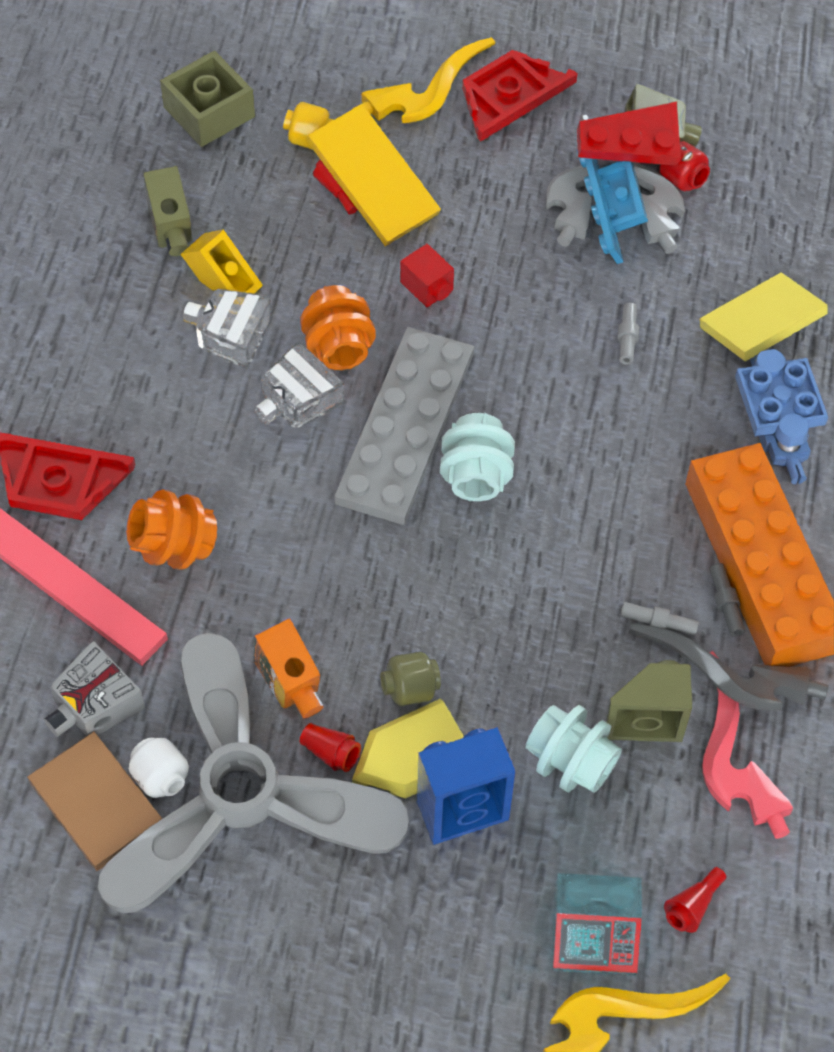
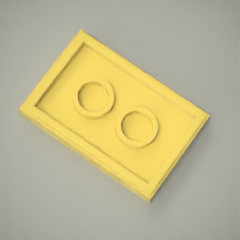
(763, 316)

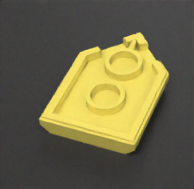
(392, 749)

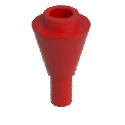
(323, 175)
(688, 907)

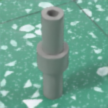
(628, 333)
(659, 618)

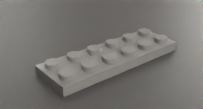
(404, 426)

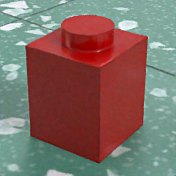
(427, 275)

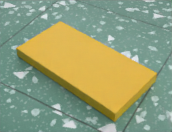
(373, 174)

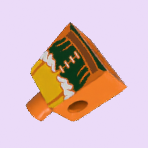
(288, 668)

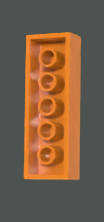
(764, 555)

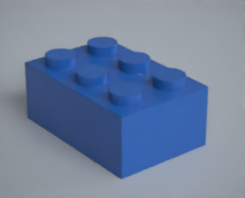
(465, 784)

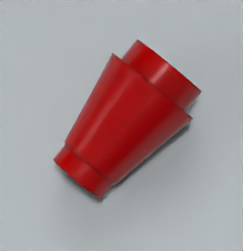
(331, 746)

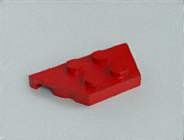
(510, 90)
(59, 476)

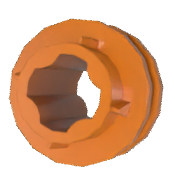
(338, 327)
(171, 529)

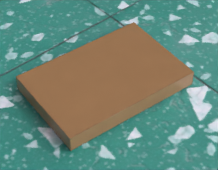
(94, 800)

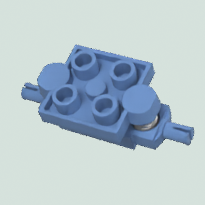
(782, 407)

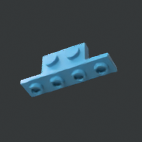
(616, 199)

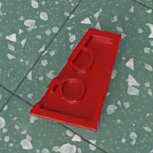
(633, 136)

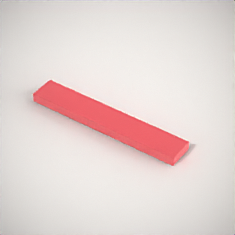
(78, 591)

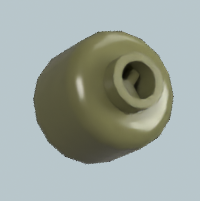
(411, 678)

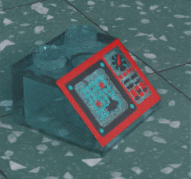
(597, 924)

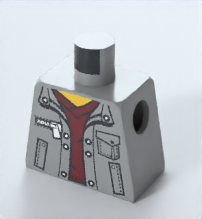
(93, 695)

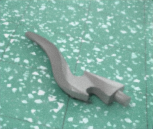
(664, 199)
(577, 205)

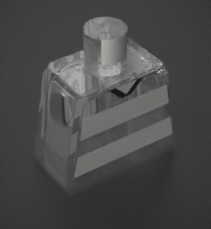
(231, 324)
(299, 389)

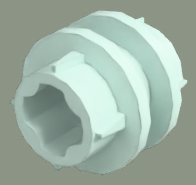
(477, 457)
(573, 748)

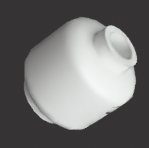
(158, 767)

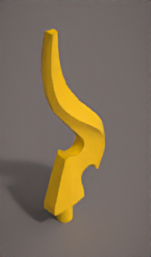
(420, 106)
(585, 1007)

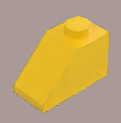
(220, 264)

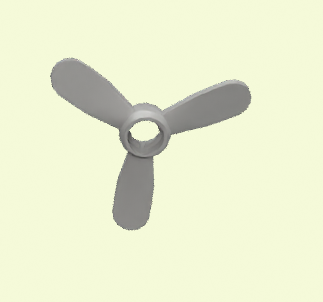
(319, 806)

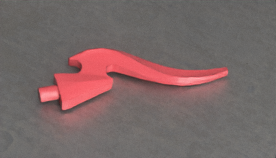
(750, 783)

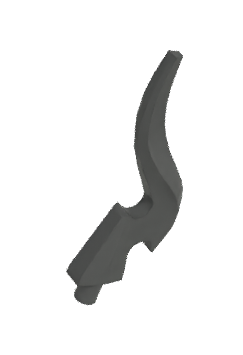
(752, 692)

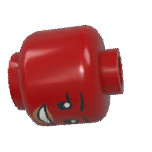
(691, 170)

